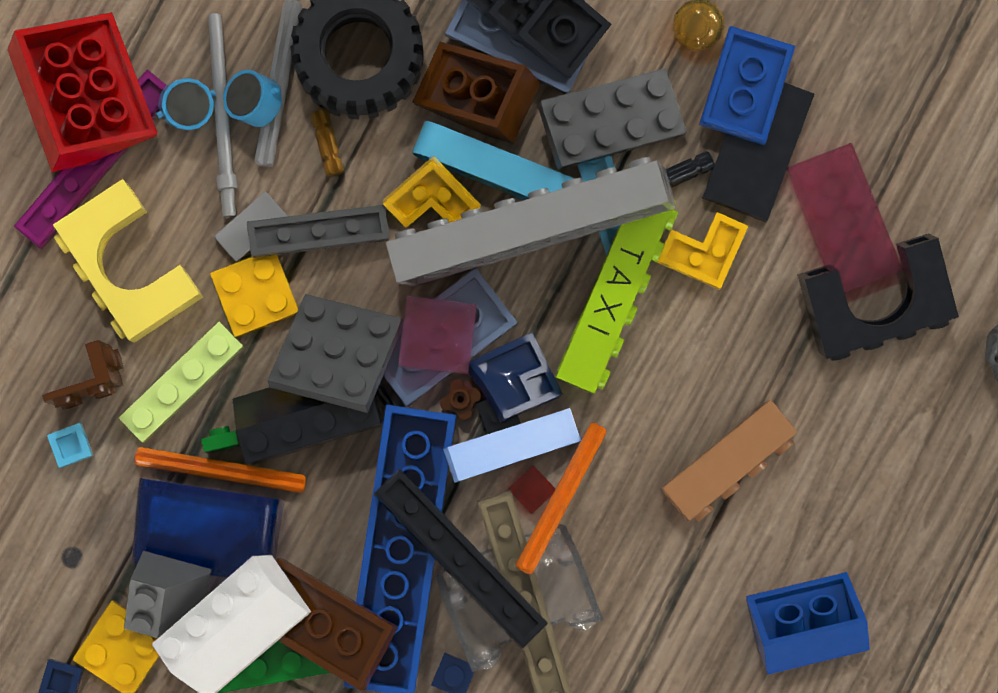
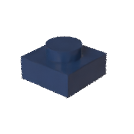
(453, 675)
(61, 677)

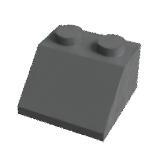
(163, 593)

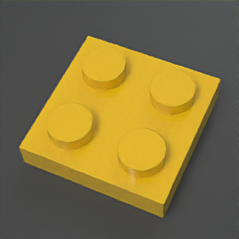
(254, 294)
(115, 653)

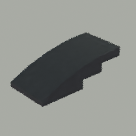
(551, 29)

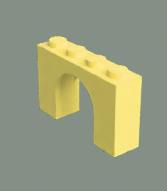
(86, 236)

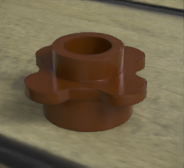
(470, 397)

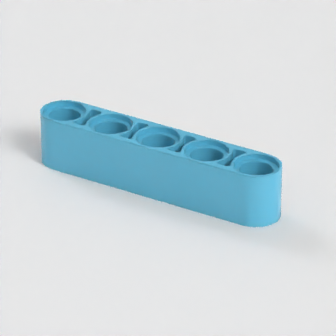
(485, 162)

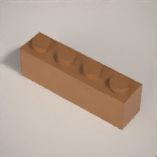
(728, 461)

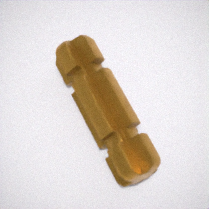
(327, 142)

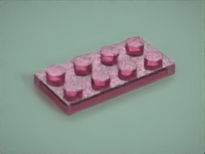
(844, 217)

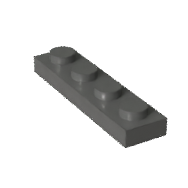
(317, 231)

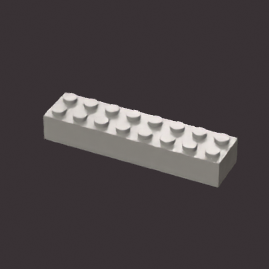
(531, 223)

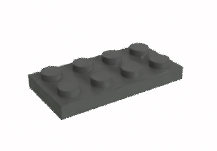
(611, 118)

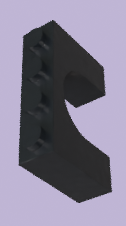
(925, 303)

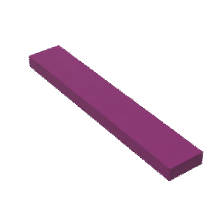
(76, 183)

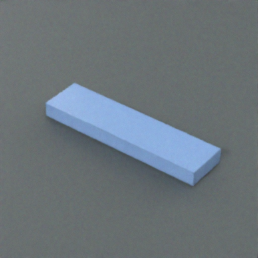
(511, 445)

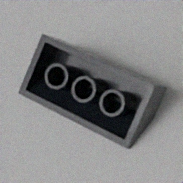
(282, 423)

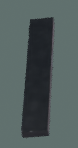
(460, 559)

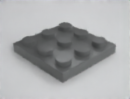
(336, 353)

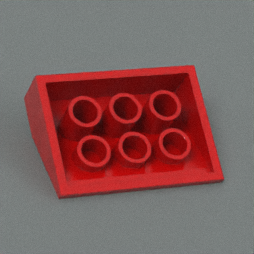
(80, 89)

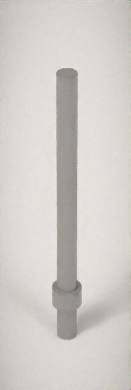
(226, 180)

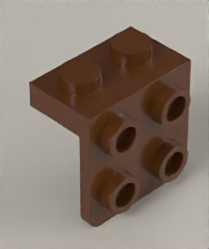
(106, 369)

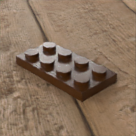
(337, 631)

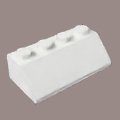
(232, 625)

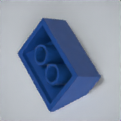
(808, 623)

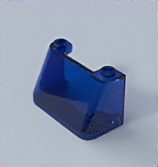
(204, 525)

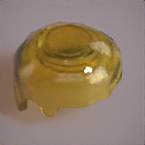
(698, 24)

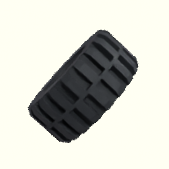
(364, 95)

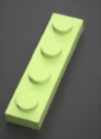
(181, 382)

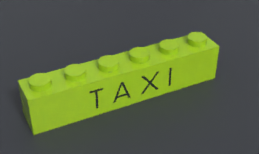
(612, 301)

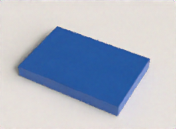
(747, 85)

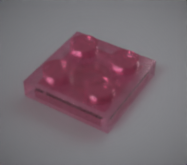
(437, 335)

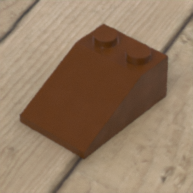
(477, 91)

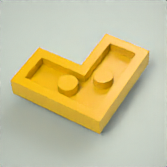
(426, 188)
(706, 260)

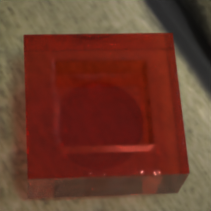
(532, 489)

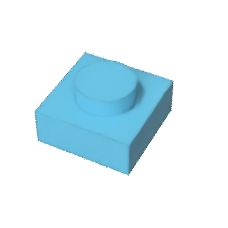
(70, 445)

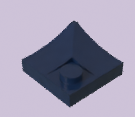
(515, 377)

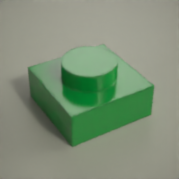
(220, 440)

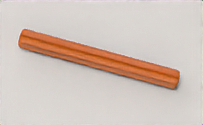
(220, 470)
(561, 498)

